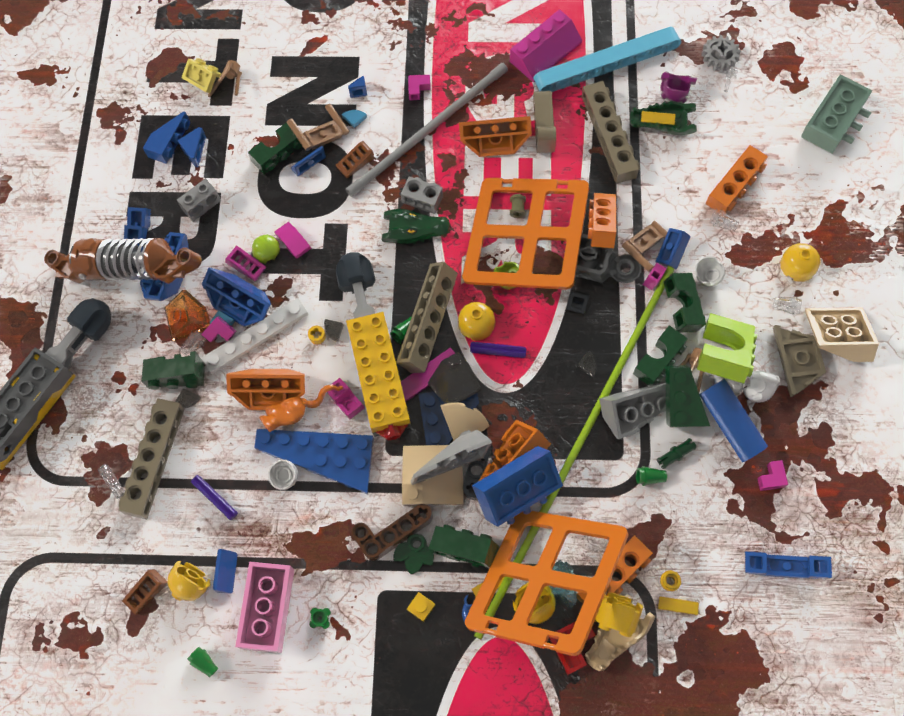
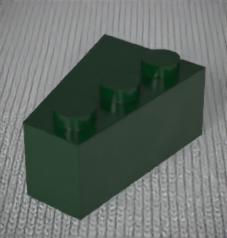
(173, 372)
(683, 399)
(463, 546)

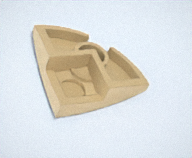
(462, 419)

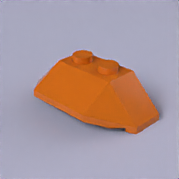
(495, 135)
(264, 387)

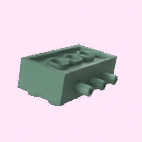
(837, 114)

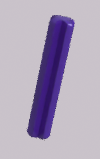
(498, 349)
(214, 497)

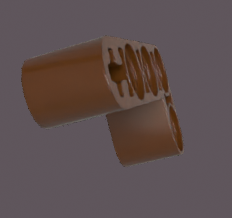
(395, 529)

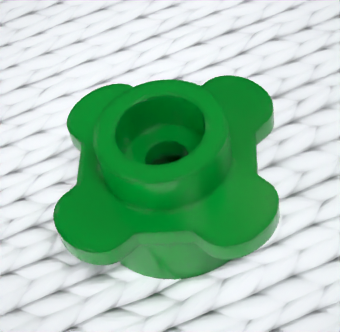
(324, 622)

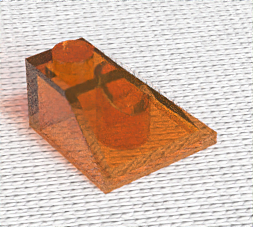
(185, 315)

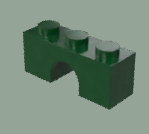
(267, 158)
(683, 288)
(671, 344)

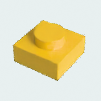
(421, 606)

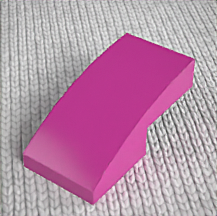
(292, 239)
(346, 399)

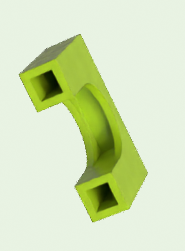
(729, 364)

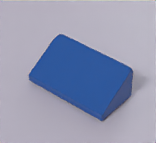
(309, 161)
(673, 248)
(225, 571)

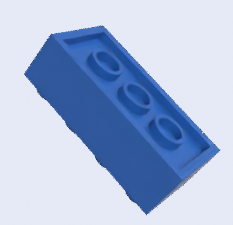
(518, 486)

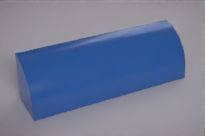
(733, 420)

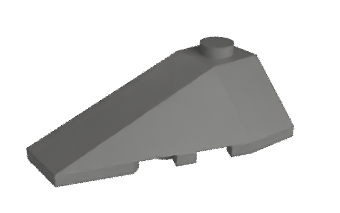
(633, 409)
(462, 451)

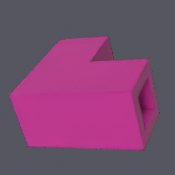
(416, 84)
(654, 276)
(219, 327)
(776, 477)

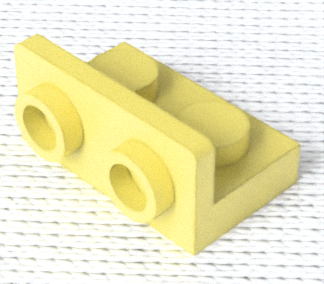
(200, 74)

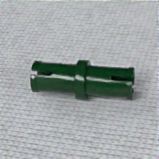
(676, 453)

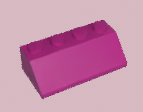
(545, 45)

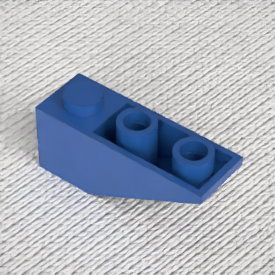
(163, 141)

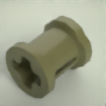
(517, 209)

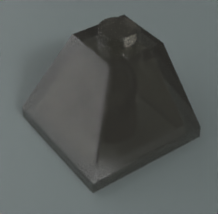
(454, 380)

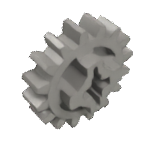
(721, 52)

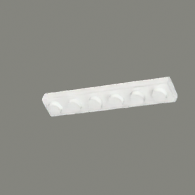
(254, 336)

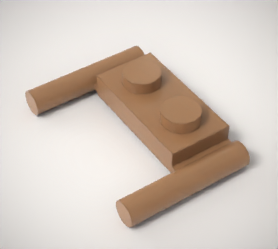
(322, 134)
(643, 242)

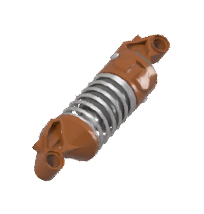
(122, 260)

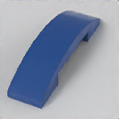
(788, 566)

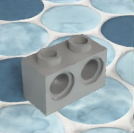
(420, 198)
(199, 200)

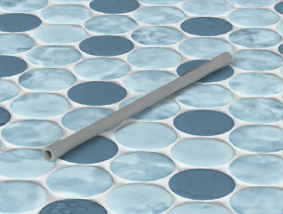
(360, 183)

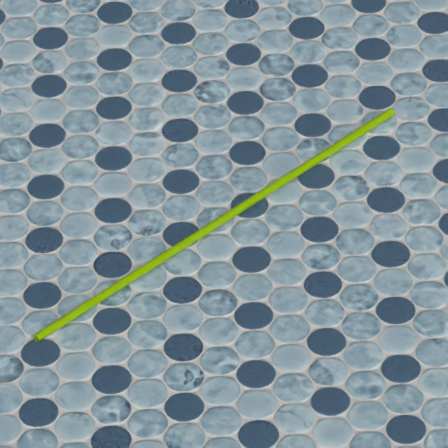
(581, 439)

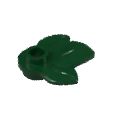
(414, 556)

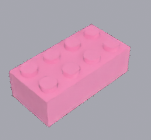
(265, 607)

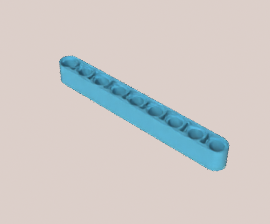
(607, 60)

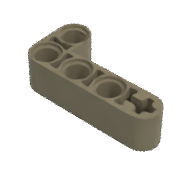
(544, 123)

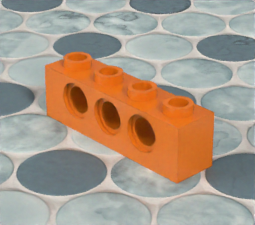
(752, 159)
(602, 220)
(640, 553)

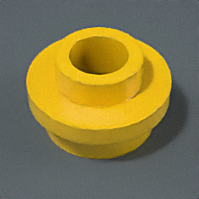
(670, 574)

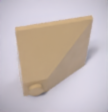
(843, 332)
(438, 490)

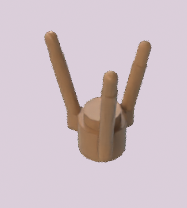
(230, 71)
(693, 361)

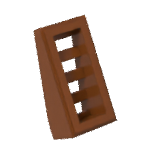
(356, 151)
(149, 595)

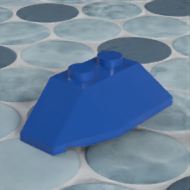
(157, 289)
(235, 297)

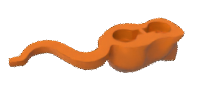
(292, 409)

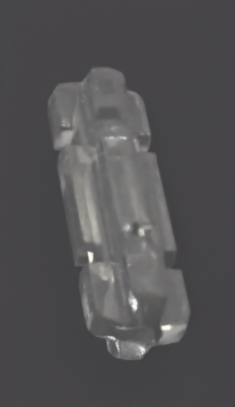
(111, 481)

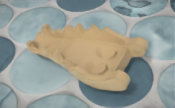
(611, 643)

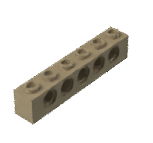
(620, 170)
(427, 318)
(141, 507)

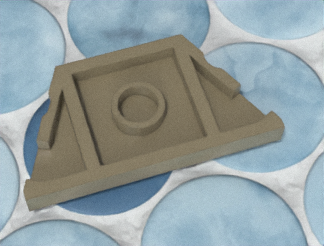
(799, 358)

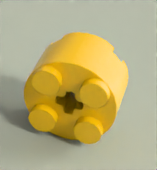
(619, 614)

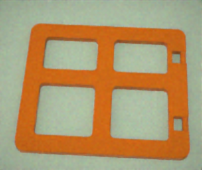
(531, 233)
(543, 575)

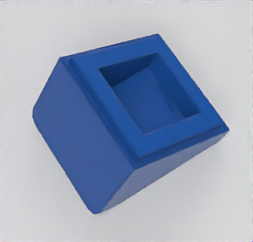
(358, 88)

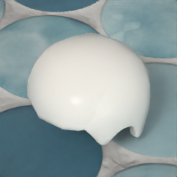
(709, 271)
(282, 474)

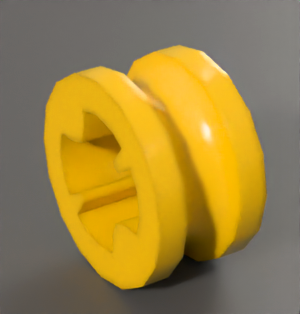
(312, 330)

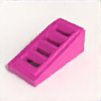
(244, 255)

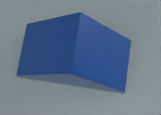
(193, 145)

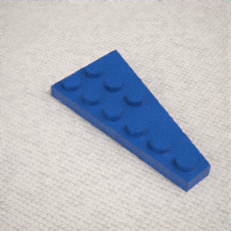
(330, 455)

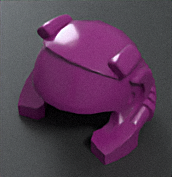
(676, 87)

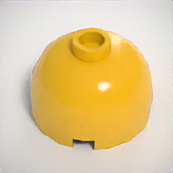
(800, 262)
(476, 321)
(187, 582)
(544, 607)

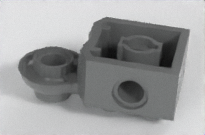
(601, 263)

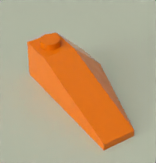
(516, 442)

